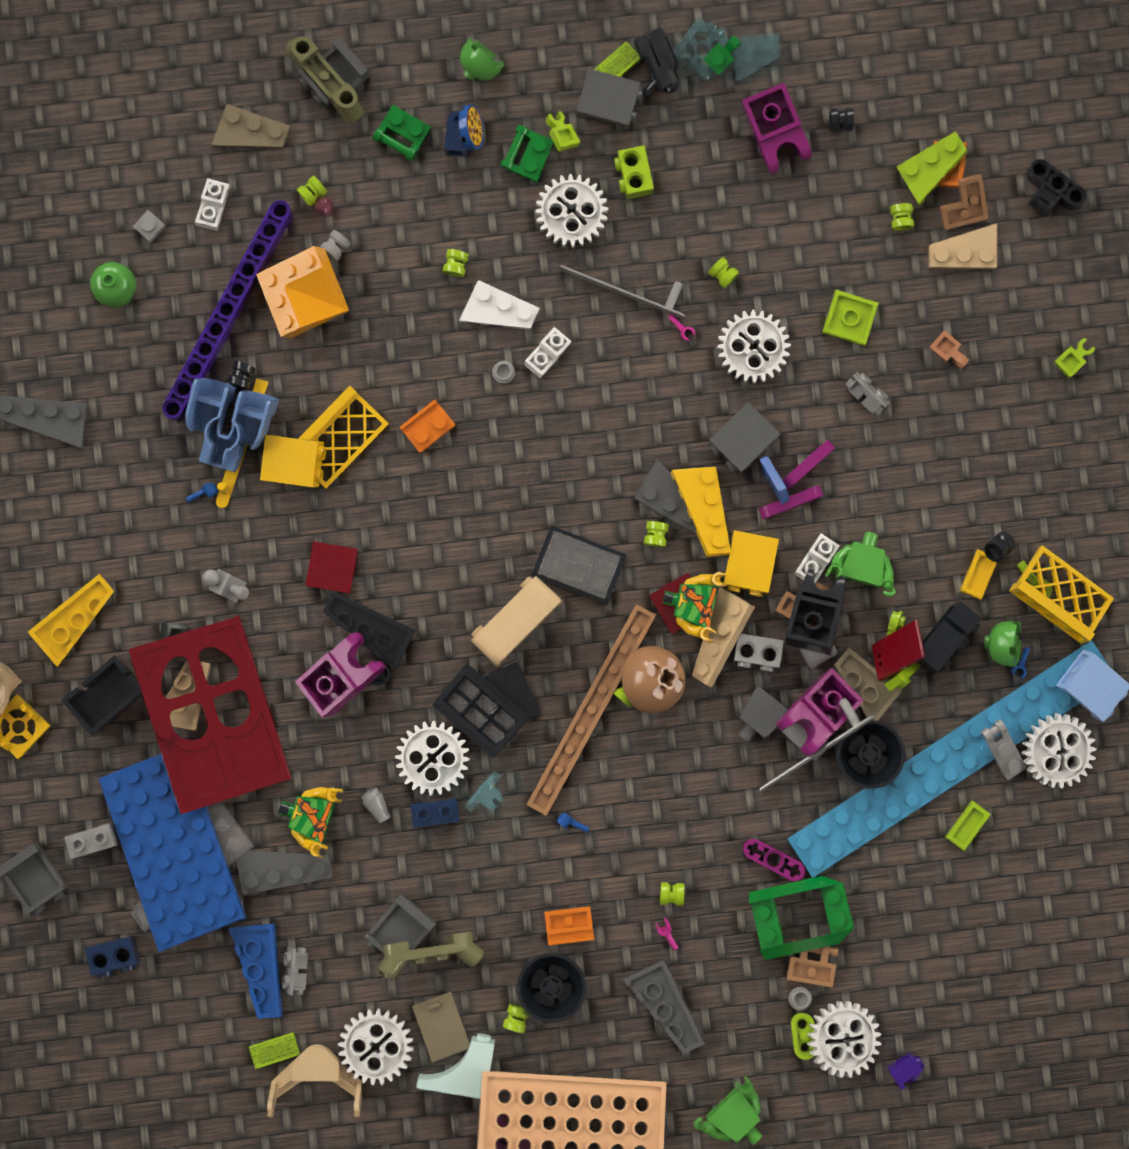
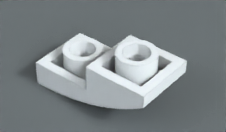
(212, 204)
(547, 352)
(817, 557)

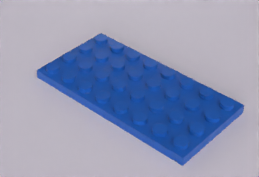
(170, 856)

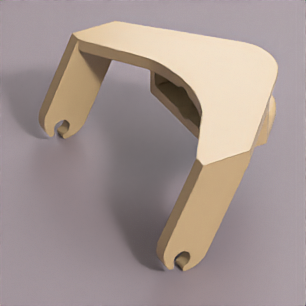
(315, 1064)

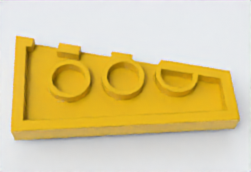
(703, 500)

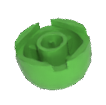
(479, 61)
(113, 284)
(1004, 643)

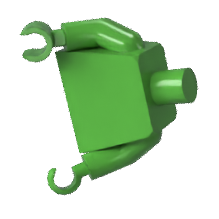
(864, 564)
(734, 1116)

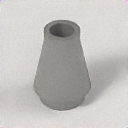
(375, 803)

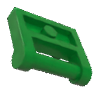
(404, 126)
(534, 156)

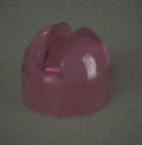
(324, 206)

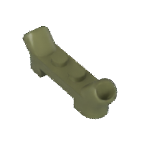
(338, 92)
(458, 944)

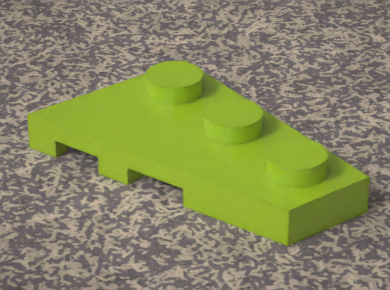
(930, 166)

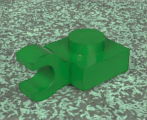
(720, 57)

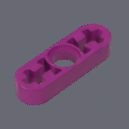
(808, 464)
(794, 501)
(786, 873)

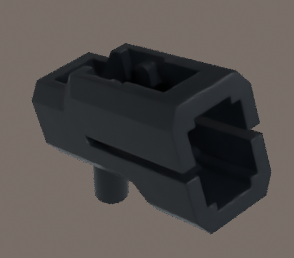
(661, 60)

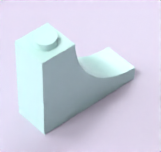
(466, 1075)

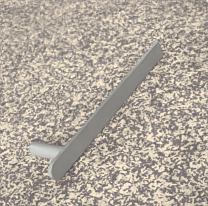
(668, 308)
(855, 722)

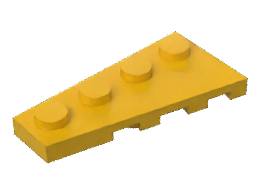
(67, 623)

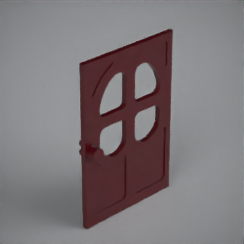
(225, 758)

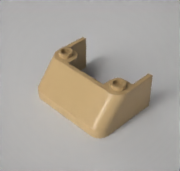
(515, 620)

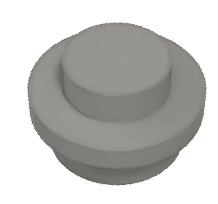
(503, 372)
(800, 998)

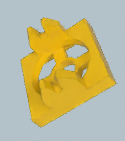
(41, 727)

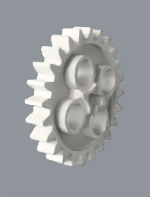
(585, 197)
(739, 360)
(1078, 748)
(446, 773)
(846, 1060)
(389, 1061)

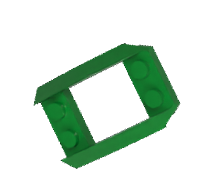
(769, 925)

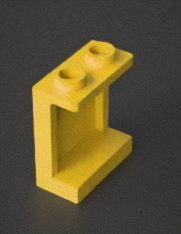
(292, 461)
(750, 563)

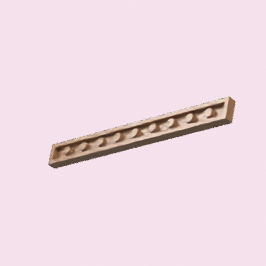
(590, 710)

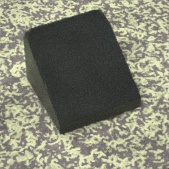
(171, 629)

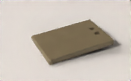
(441, 1027)

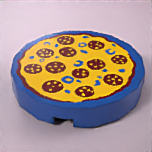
(471, 127)

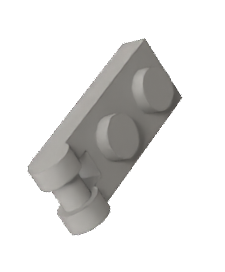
(1003, 750)

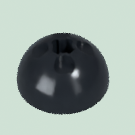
(884, 755)
(555, 1000)

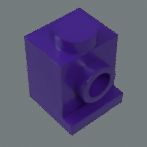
(906, 1069)

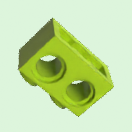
(639, 171)

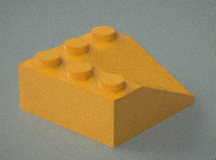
(302, 292)

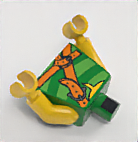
(695, 604)
(311, 817)

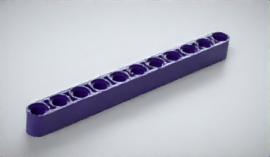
(228, 299)

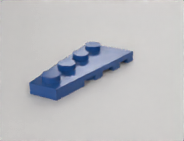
(259, 960)

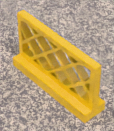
(329, 416)
(1055, 612)

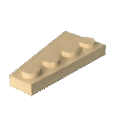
(728, 620)

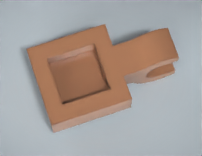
(947, 348)

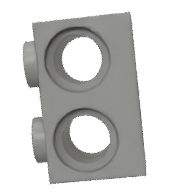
(758, 646)
(92, 840)

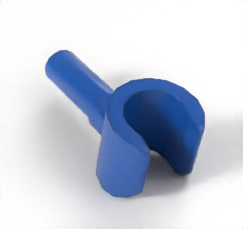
(208, 489)
(1021, 664)
(564, 820)

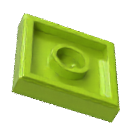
(850, 318)

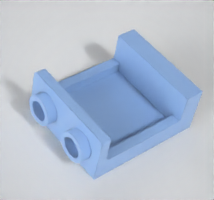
(1094, 685)

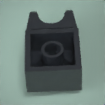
(819, 607)

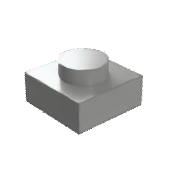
(149, 226)

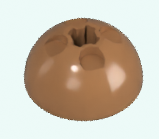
(644, 677)

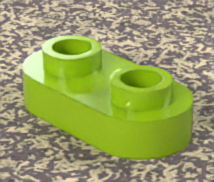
(800, 1036)

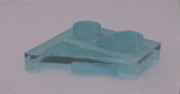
(755, 53)

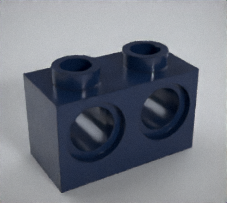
(435, 812)
(111, 952)

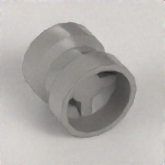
(335, 245)

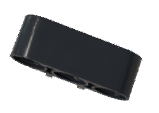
(1047, 196)

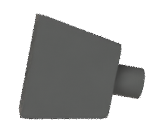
(760, 715)

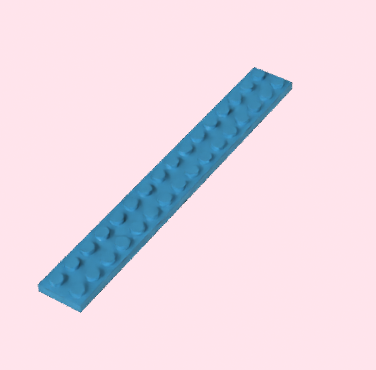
(932, 770)

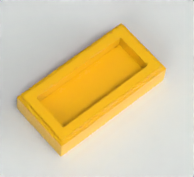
(978, 575)

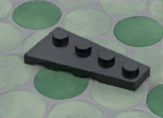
(381, 634)

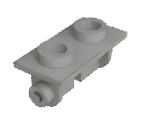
(874, 398)
(292, 979)

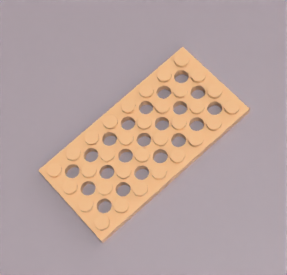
(562, 1087)

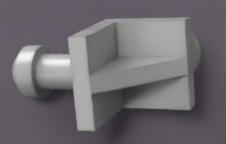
(225, 585)

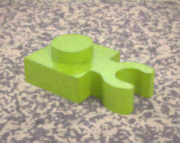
(561, 134)
(1073, 359)
(901, 679)

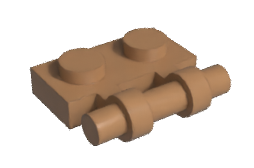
(813, 971)

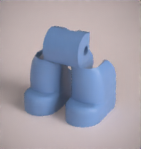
(207, 414)

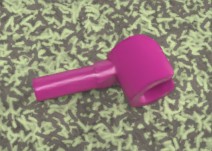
(681, 327)
(666, 931)

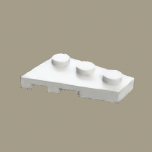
(495, 307)

